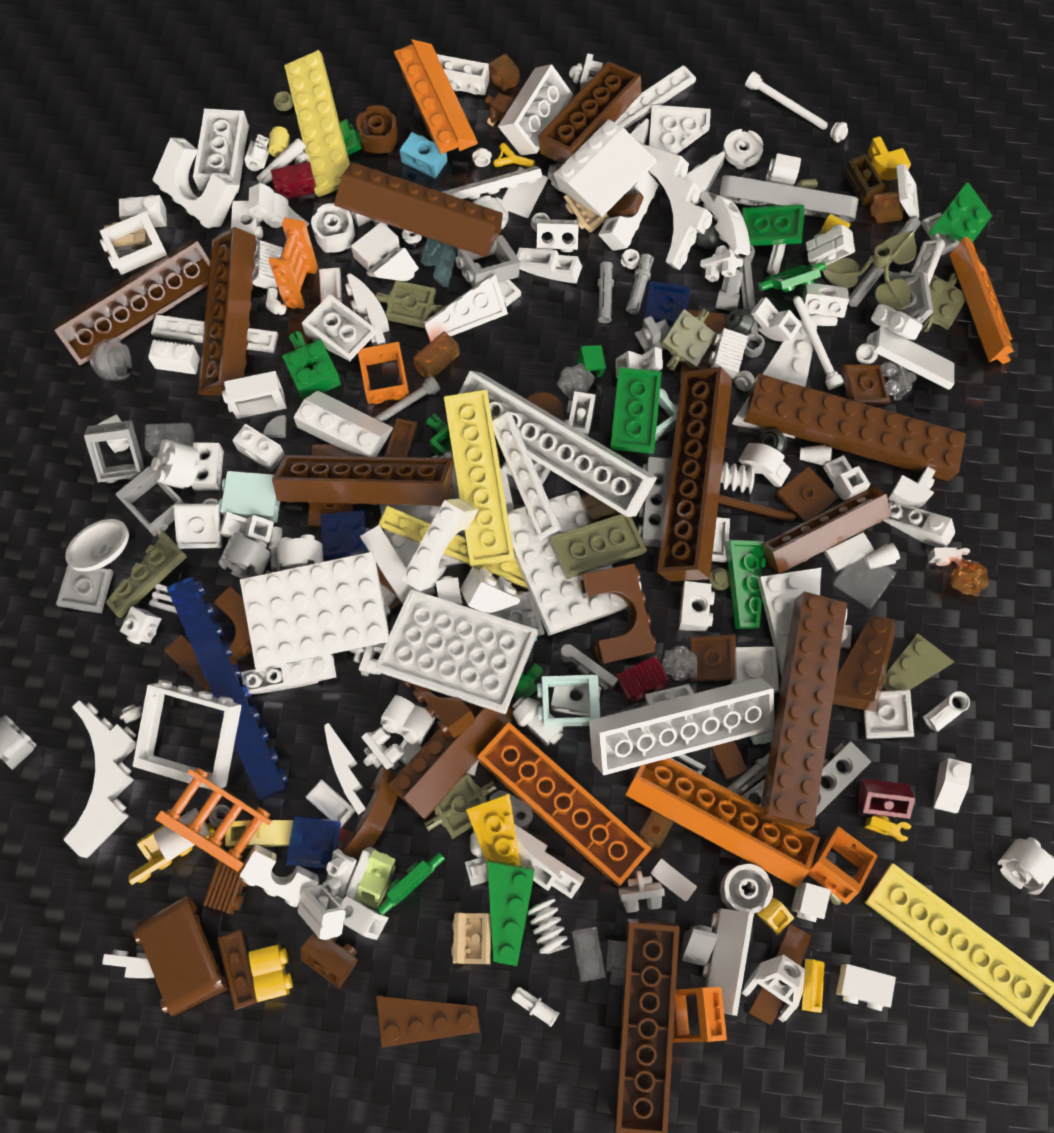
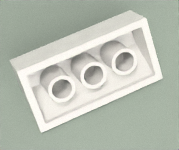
(342, 425)
(729, 956)

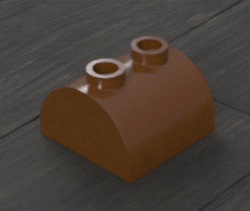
(329, 958)

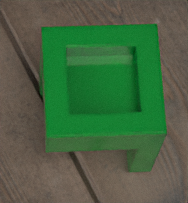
(592, 359)

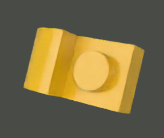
(886, 162)

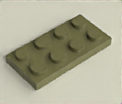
(597, 545)

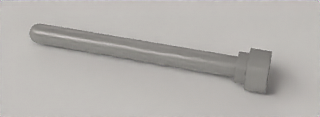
(430, 386)

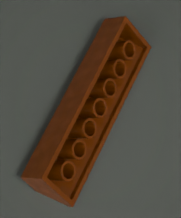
(419, 209)
(135, 300)
(227, 310)
(364, 480)

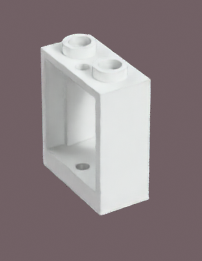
(136, 258)
(254, 395)

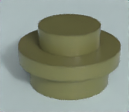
(283, 101)
(719, 579)

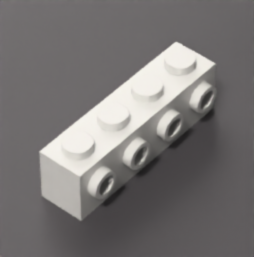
(466, 74)

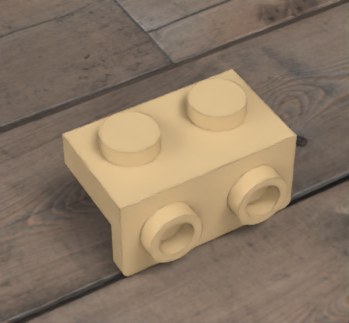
(585, 217)
(471, 938)

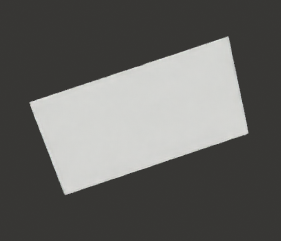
(523, 198)

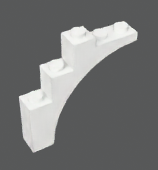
(683, 194)
(102, 812)

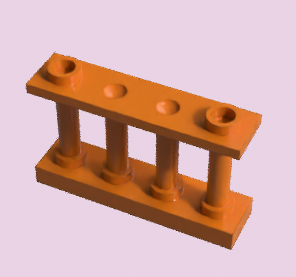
(295, 262)
(212, 843)

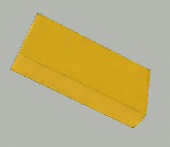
(813, 985)

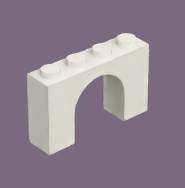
(173, 179)
(425, 566)

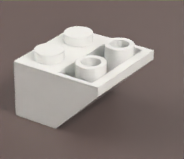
(488, 592)

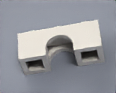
(258, 871)

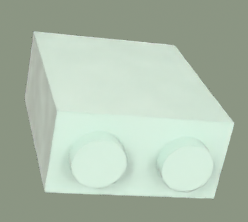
(249, 495)

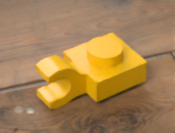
(882, 825)

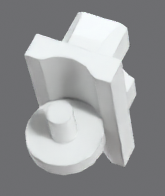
(582, 74)
(257, 153)
(723, 261)
(368, 662)
(378, 753)
(339, 875)
(641, 888)

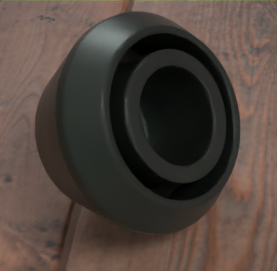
(710, 238)
(740, 321)
(774, 438)

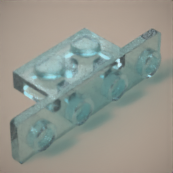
(442, 256)

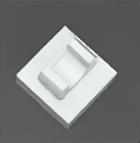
(477, 871)

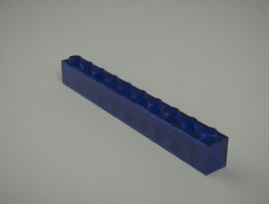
(224, 682)

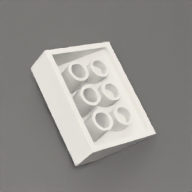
(604, 168)

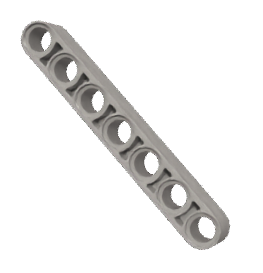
(769, 194)

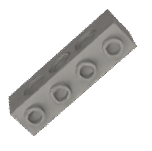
(652, 534)
(854, 764)

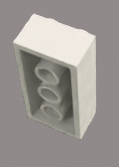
(535, 108)
(221, 145)

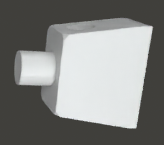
(361, 917)

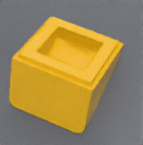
(776, 916)

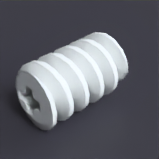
(737, 477)
(547, 927)

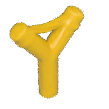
(511, 158)

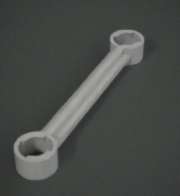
(749, 303)

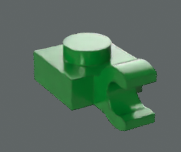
(350, 137)
(526, 686)

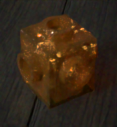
(969, 577)

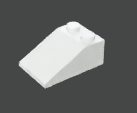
(338, 328)

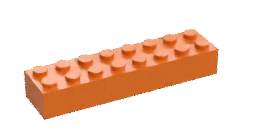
(563, 804)
(711, 813)

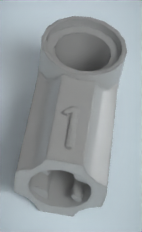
(728, 295)

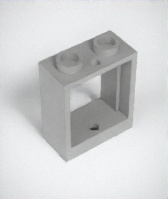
(506, 270)
(111, 432)
(137, 488)

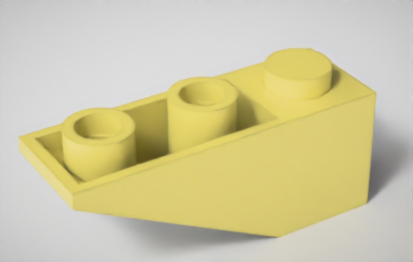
(266, 835)

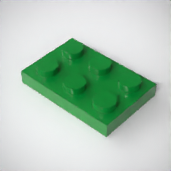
(774, 224)

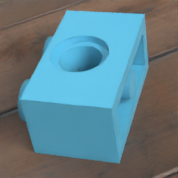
(422, 155)

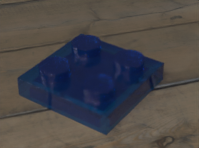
(666, 301)
(342, 533)
(312, 841)

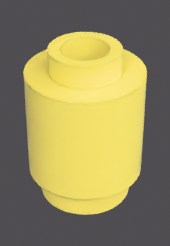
(278, 141)

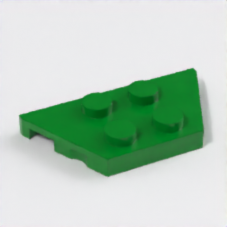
(963, 217)

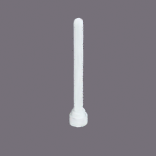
(755, 82)
(833, 380)

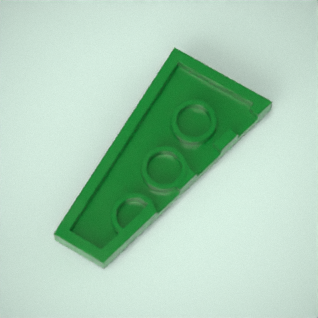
(745, 567)
(509, 902)

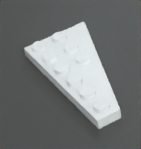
(789, 364)
(778, 599)

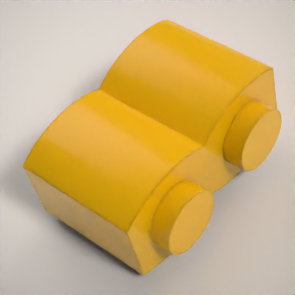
(269, 972)

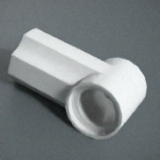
(946, 712)

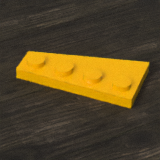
(495, 830)

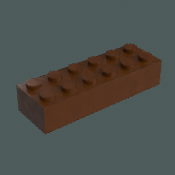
(600, 99)

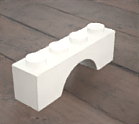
(619, 230)

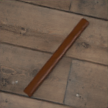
(756, 508)

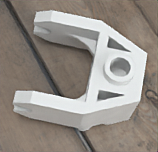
(768, 976)

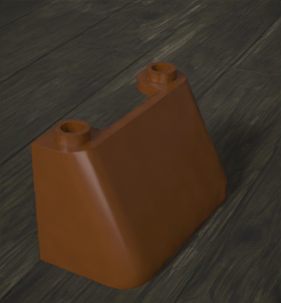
(179, 956)

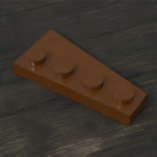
(417, 1020)

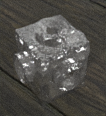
(575, 379)
(680, 663)

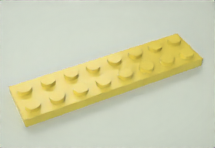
(318, 121)
(479, 477)
(961, 945)

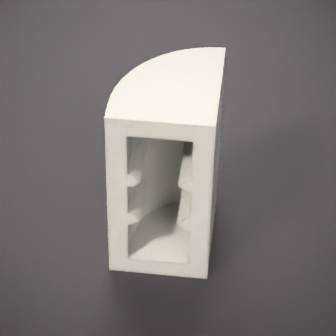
(172, 843)

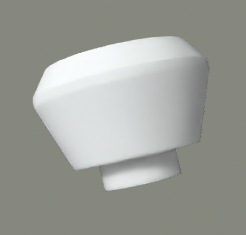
(525, 710)

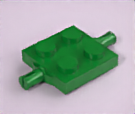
(788, 279)
(401, 888)

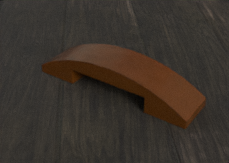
(374, 817)
(794, 946)

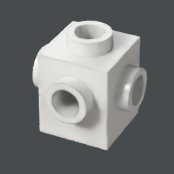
(140, 625)

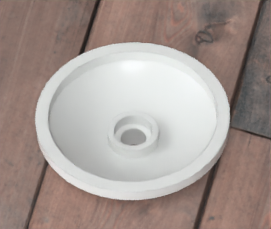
(97, 545)

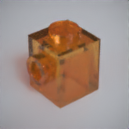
(504, 72)
(887, 207)
(655, 829)

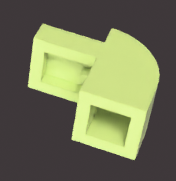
(376, 879)

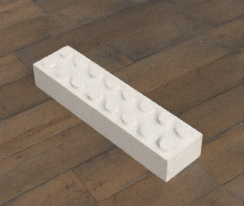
(681, 725)

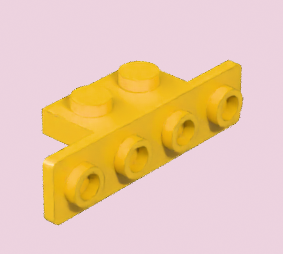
(154, 856)

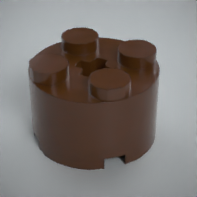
(377, 129)

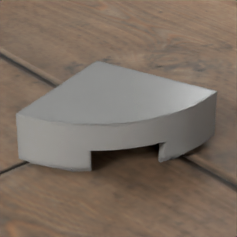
(276, 427)

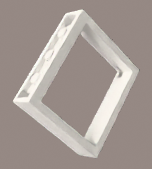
(149, 728)

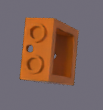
(377, 355)
(833, 877)
(709, 1012)

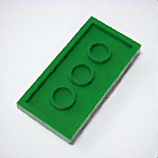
(636, 410)

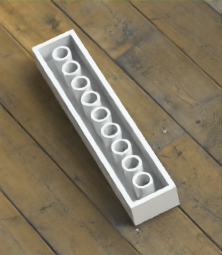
(568, 450)

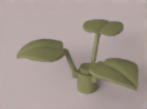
(894, 293)

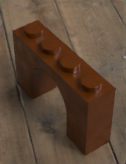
(624, 583)
(232, 606)

